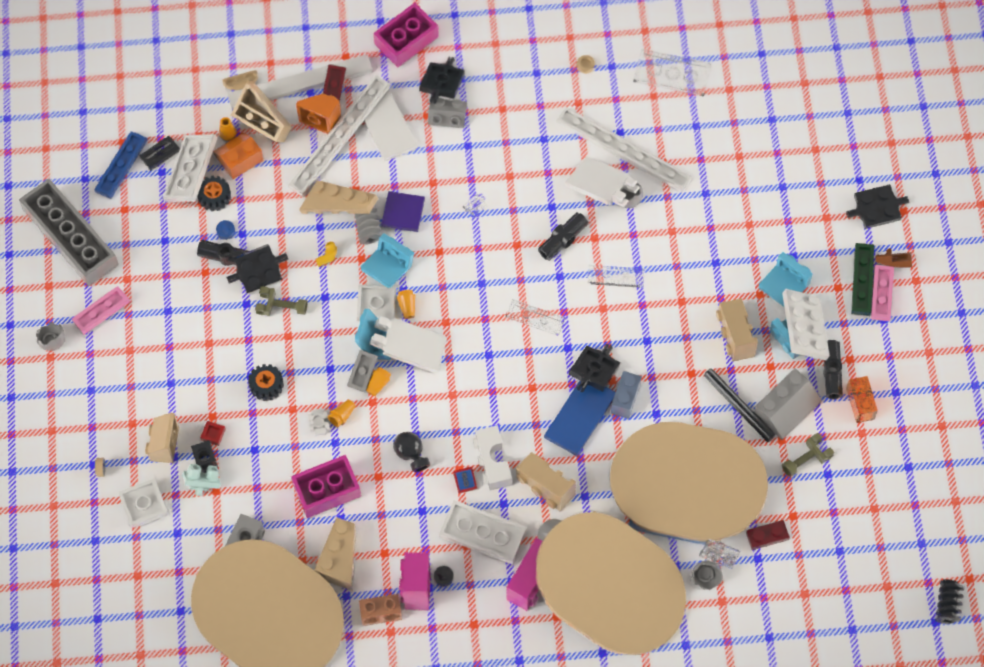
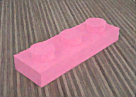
(882, 293)
(100, 310)

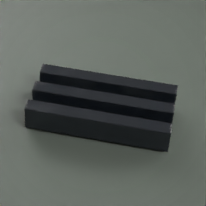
(161, 155)

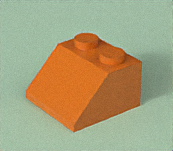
(319, 112)
(239, 155)

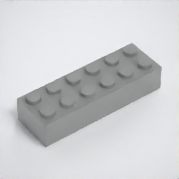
(68, 232)

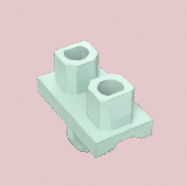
(201, 481)

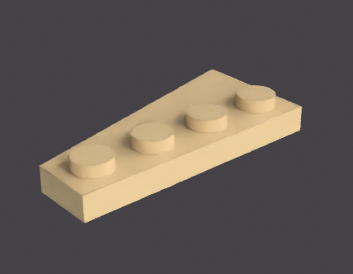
(336, 199)

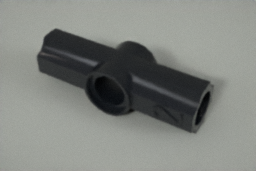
(563, 236)
(215, 252)
(833, 380)

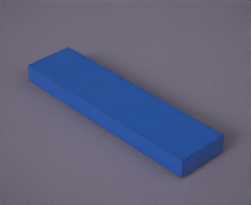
(120, 165)

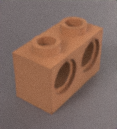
(380, 609)

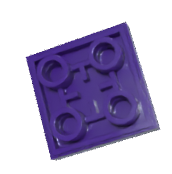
(403, 211)

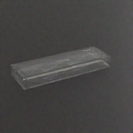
(615, 276)
(535, 317)

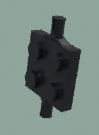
(442, 80)
(877, 206)
(257, 268)
(594, 368)

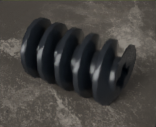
(949, 602)

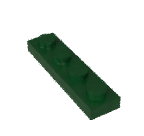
(862, 279)

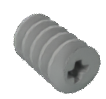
(368, 227)

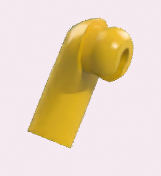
(329, 255)

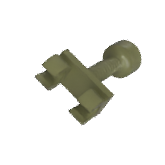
(266, 292)
(790, 467)

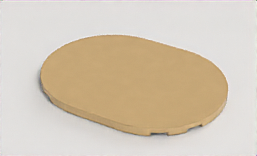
(688, 481)
(610, 583)
(266, 607)

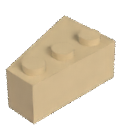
(260, 114)
(736, 330)
(546, 482)
(338, 554)

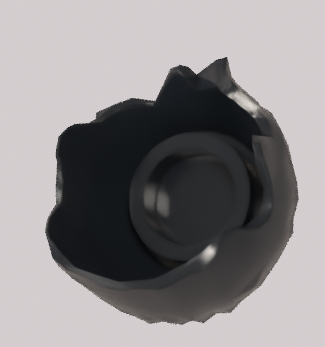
(407, 445)

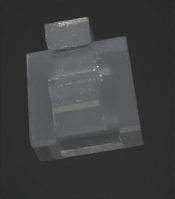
(472, 205)

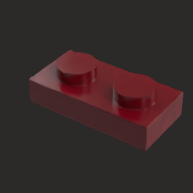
(334, 81)
(767, 535)

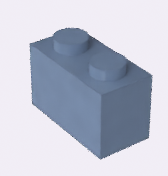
(626, 394)

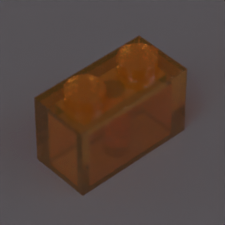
(861, 399)

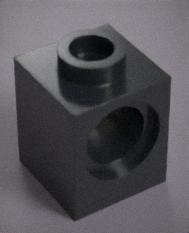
(204, 449)

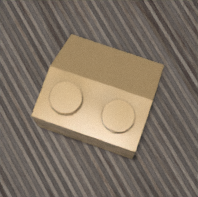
(163, 438)

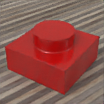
(213, 432)

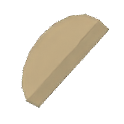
(239, 81)

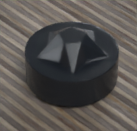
(420, 464)
(443, 576)

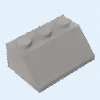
(788, 403)

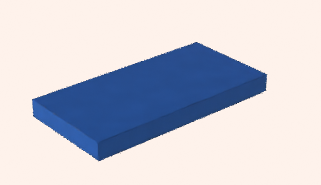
(579, 418)

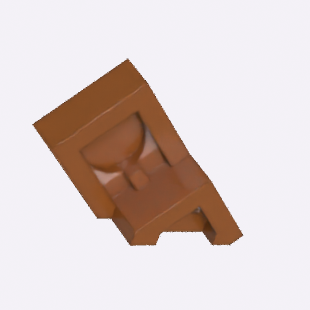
(901, 260)

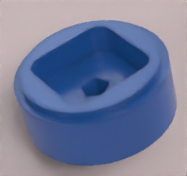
(225, 229)

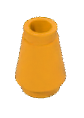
(226, 129)
(407, 303)
(378, 380)
(341, 413)

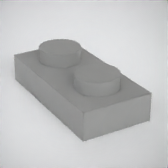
(362, 371)

